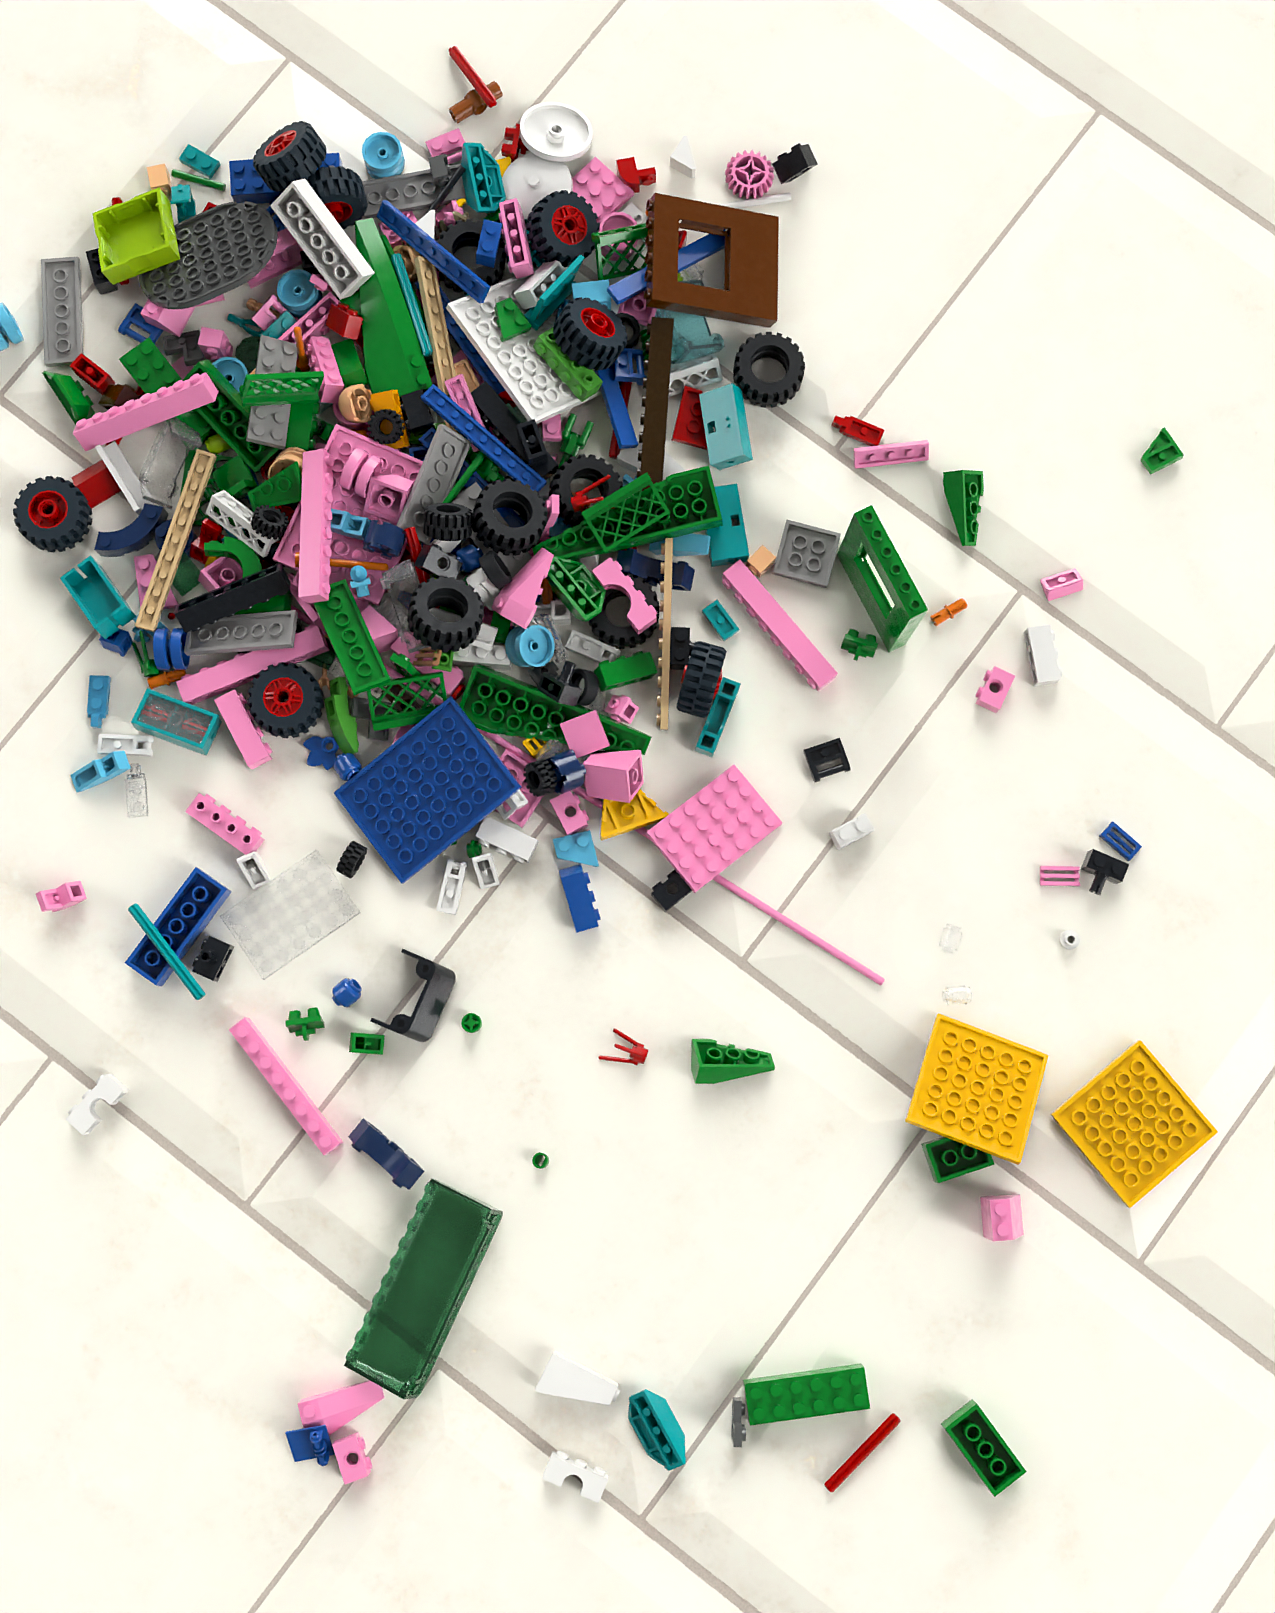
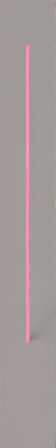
(597, 802)

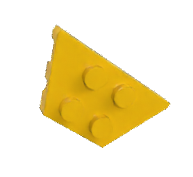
(624, 817)

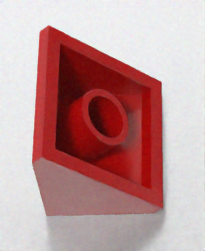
(96, 483)

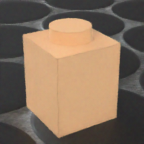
(159, 178)
(760, 561)

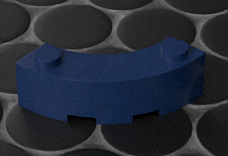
(134, 536)
(650, 569)
(388, 1155)

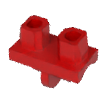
(509, 150)

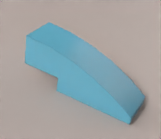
(348, 524)
(685, 545)
(100, 771)

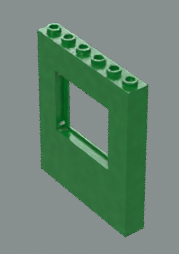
(869, 537)

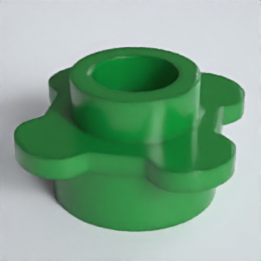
(473, 849)

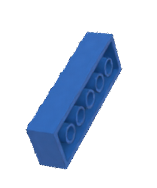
(250, 187)
(179, 925)

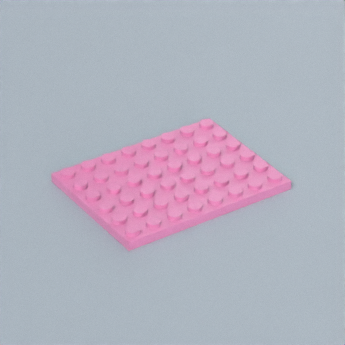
(340, 446)

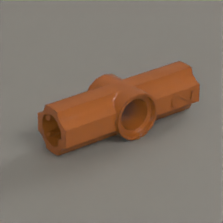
(473, 103)

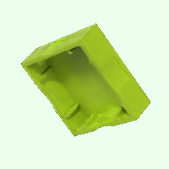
(136, 236)

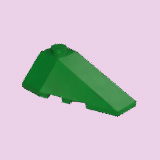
(963, 494)
(720, 1063)

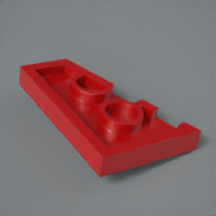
(689, 420)

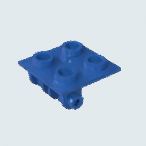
(310, 1444)

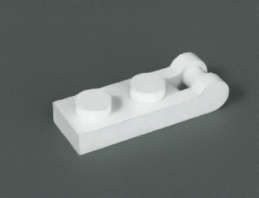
(590, 647)
(129, 743)
(451, 887)

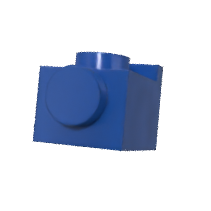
(117, 642)

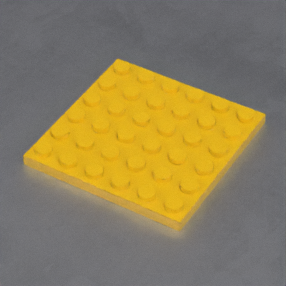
(977, 1089)
(1134, 1123)

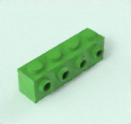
(578, 378)

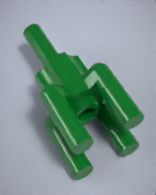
(572, 441)

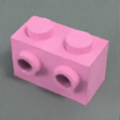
(214, 344)

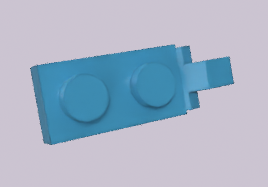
(98, 699)

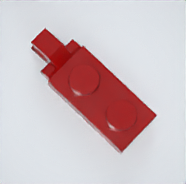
(858, 430)

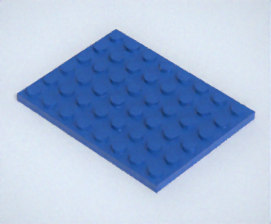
(427, 790)

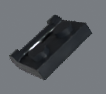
(826, 753)

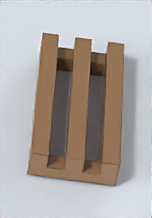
(422, 654)

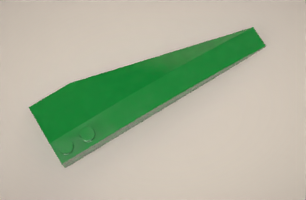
(388, 334)
(687, 496)
(518, 709)

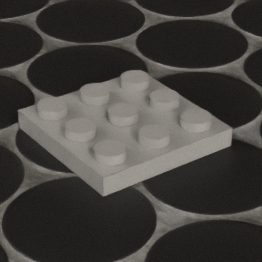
(806, 553)

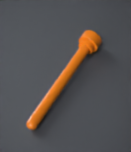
(302, 361)
(350, 564)

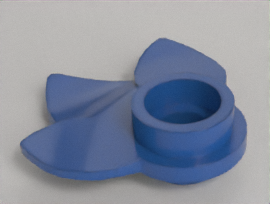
(319, 752)

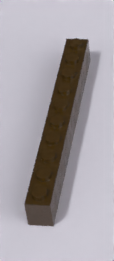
(656, 398)

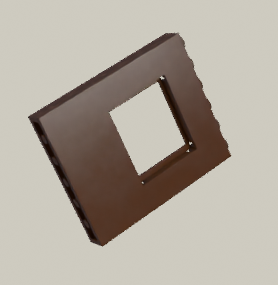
(748, 261)

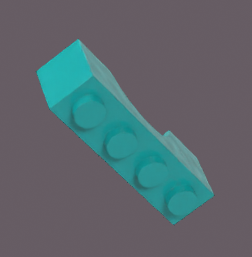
(717, 717)

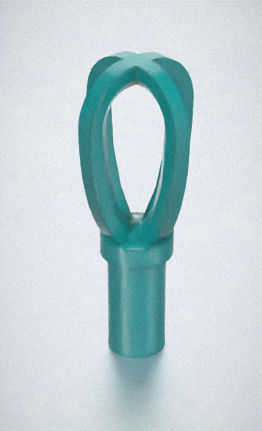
(241, 322)

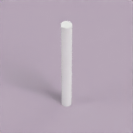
(758, 201)

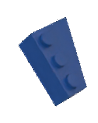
(579, 898)

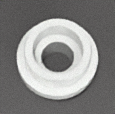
(1064, 942)

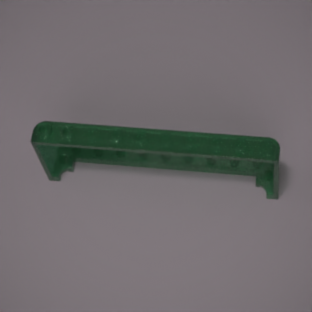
(423, 1290)

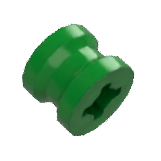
(468, 1023)

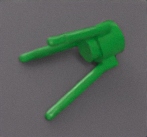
(148, 667)

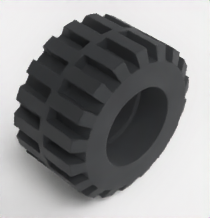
(447, 522)

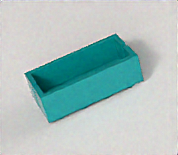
(98, 597)

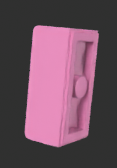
(1062, 584)

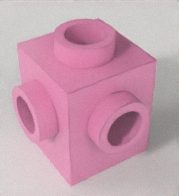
(621, 709)

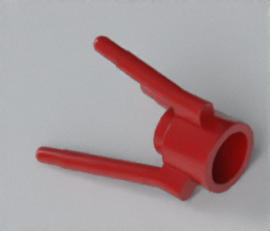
(581, 502)
(637, 1053)

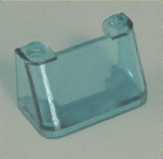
(691, 334)

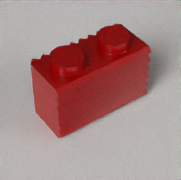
(344, 321)
(91, 373)

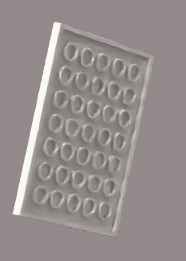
(514, 362)

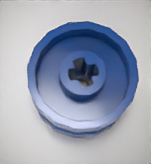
(169, 649)

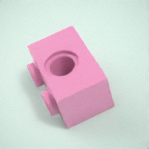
(1002, 681)
(570, 824)
(351, 1470)

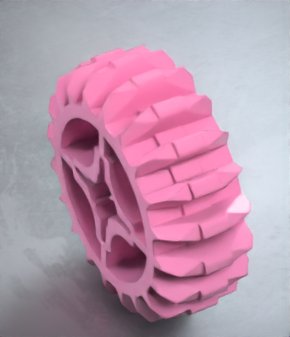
(761, 175)

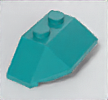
(481, 179)
(657, 1429)

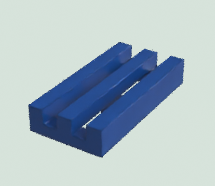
(1115, 846)

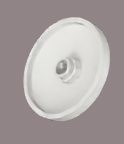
(555, 131)
(534, 178)

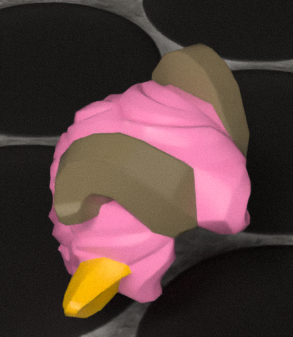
(450, 214)

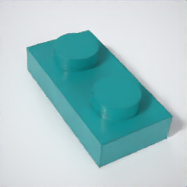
(199, 161)
(280, 325)
(720, 620)

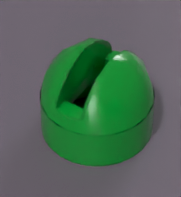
(537, 1159)

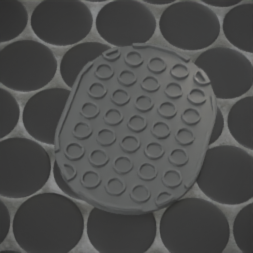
(216, 255)

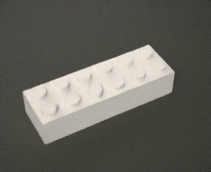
(322, 238)

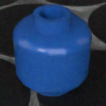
(469, 557)
(347, 766)
(346, 992)

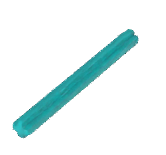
(411, 303)
(166, 951)

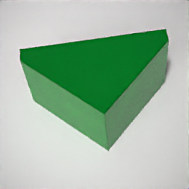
(366, 1043)

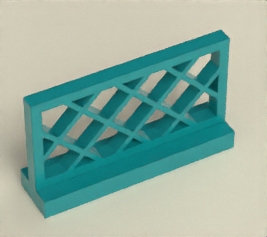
(554, 295)

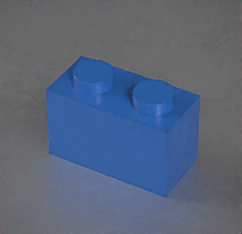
(488, 243)

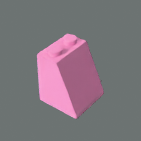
(380, 629)
(614, 775)
(1001, 1217)

